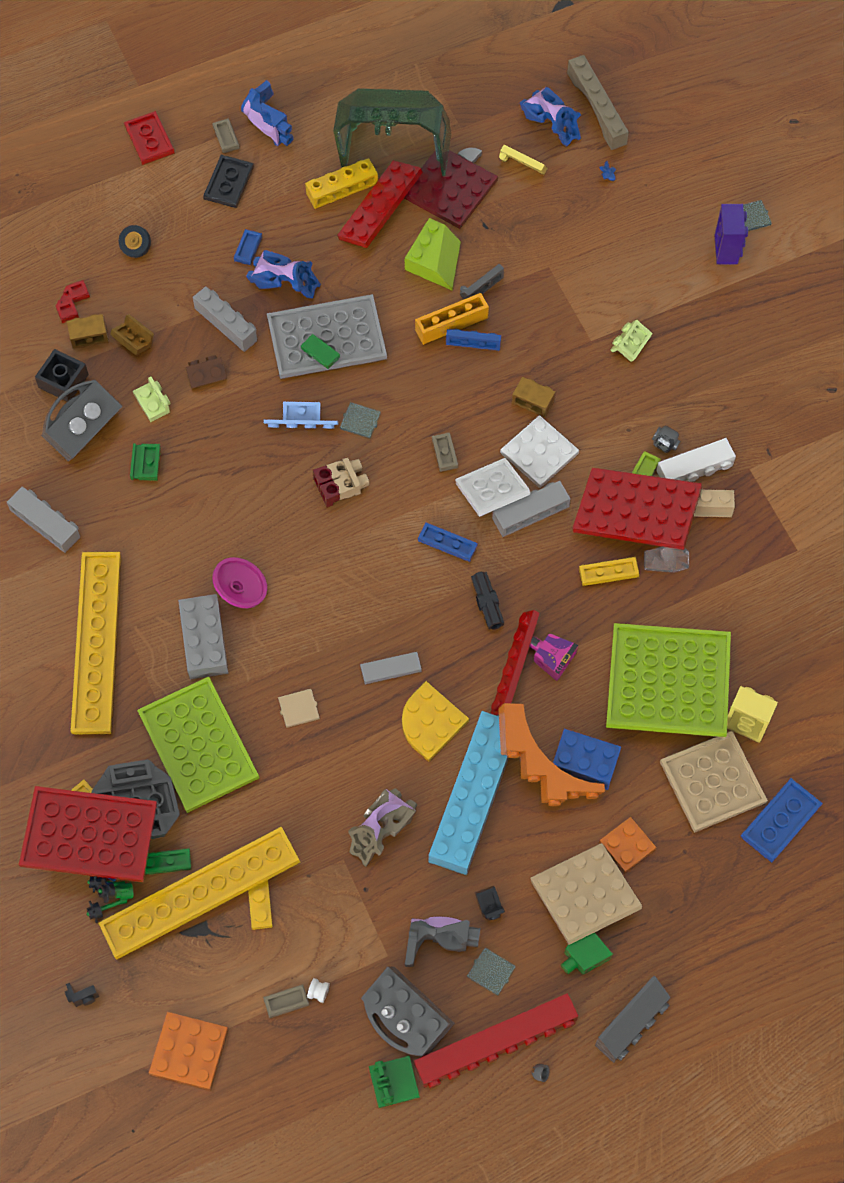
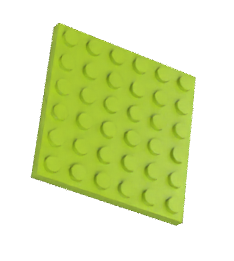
(669, 680)

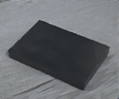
(228, 181)

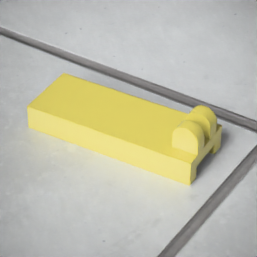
(507, 152)

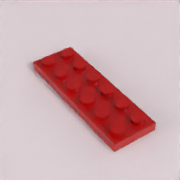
(380, 204)

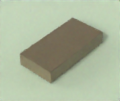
(225, 135)
(286, 1001)

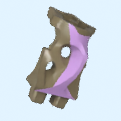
(370, 834)

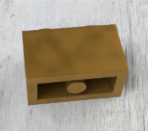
(87, 331)
(533, 397)

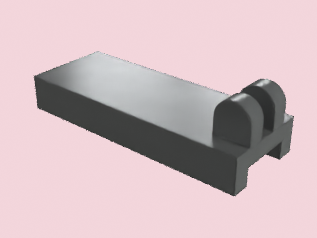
(483, 283)

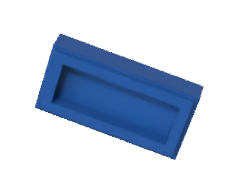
(248, 247)

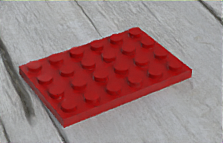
(637, 508)
(88, 834)

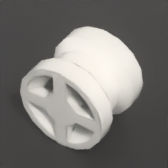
(318, 990)

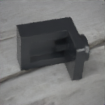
(489, 903)
(85, 996)

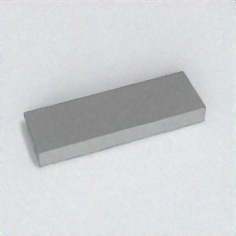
(390, 668)

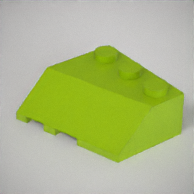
(434, 254)

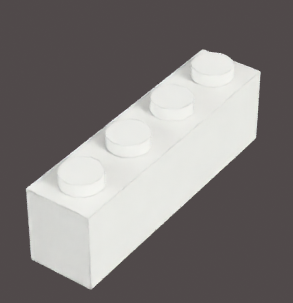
(698, 462)

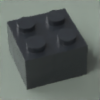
(60, 374)

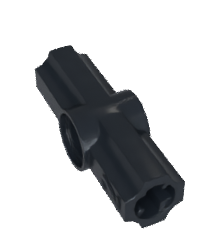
(487, 600)

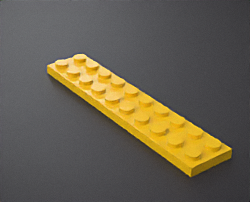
(96, 643)
(198, 893)

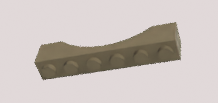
(609, 120)

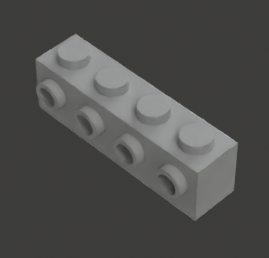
(225, 318)

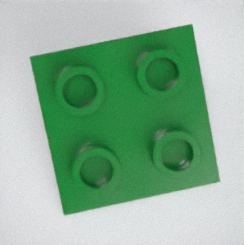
(394, 1081)

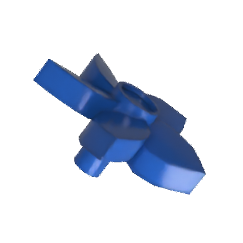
(608, 172)

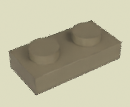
(444, 452)

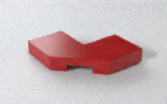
(71, 294)

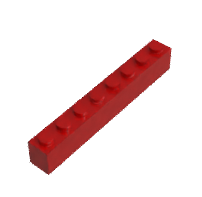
(496, 1040)

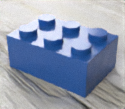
(587, 757)

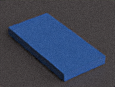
(781, 820)

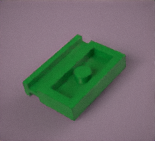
(145, 462)

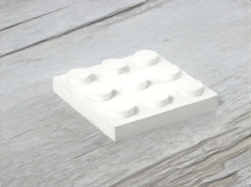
(539, 451)
(492, 487)

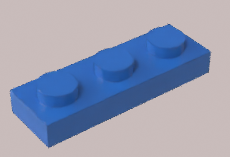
(473, 339)
(447, 542)

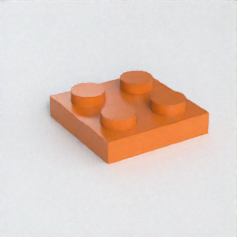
(627, 845)

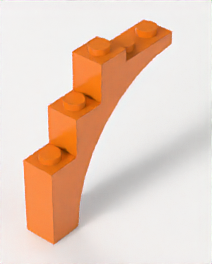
(535, 766)

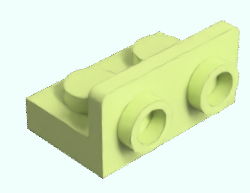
(631, 340)
(151, 400)

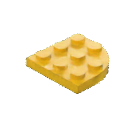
(430, 721)

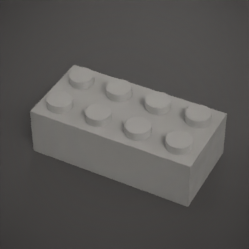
(203, 636)

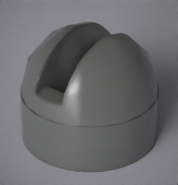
(541, 1072)

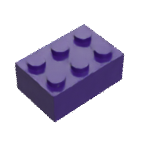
(730, 233)

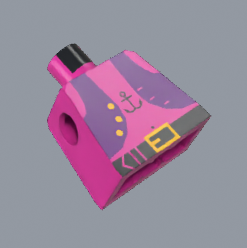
(553, 654)

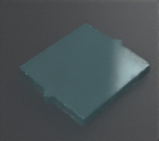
(756, 215)
(360, 420)
(491, 971)

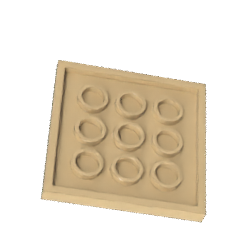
(713, 781)
(585, 893)

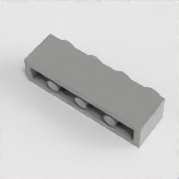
(531, 508)
(43, 519)

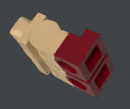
(339, 480)

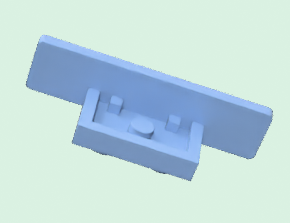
(301, 413)

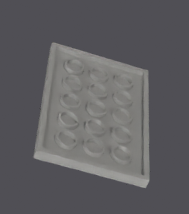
(344, 325)

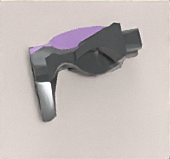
(445, 931)

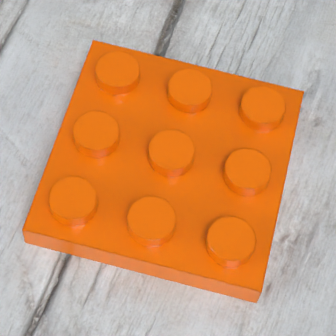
(188, 1051)

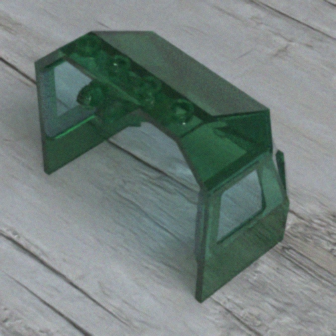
(388, 109)

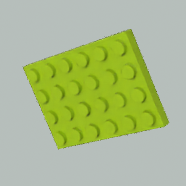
(198, 744)

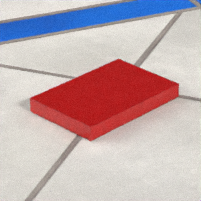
(149, 137)

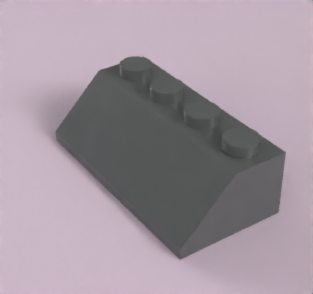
(633, 1020)

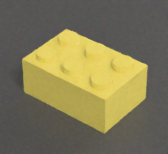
(750, 713)

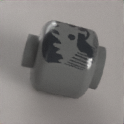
(666, 439)

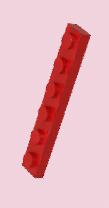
(515, 660)

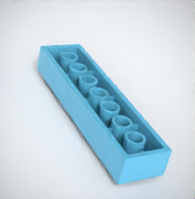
(470, 798)

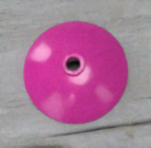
(239, 582)

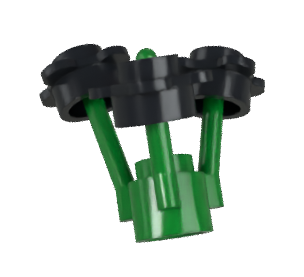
(107, 891)

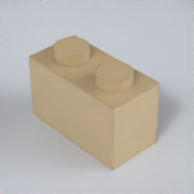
(715, 503)

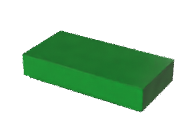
(320, 351)

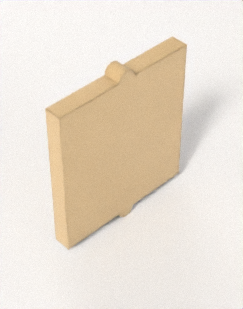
(298, 708)

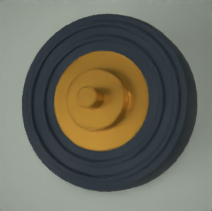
(134, 241)

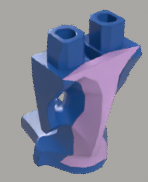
(548, 105)
(265, 117)
(270, 273)

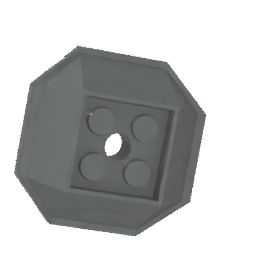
(143, 782)

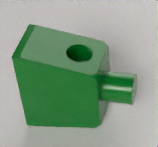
(586, 954)

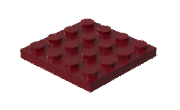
(452, 195)

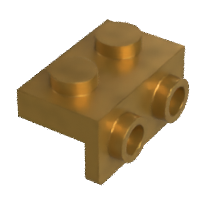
(133, 335)

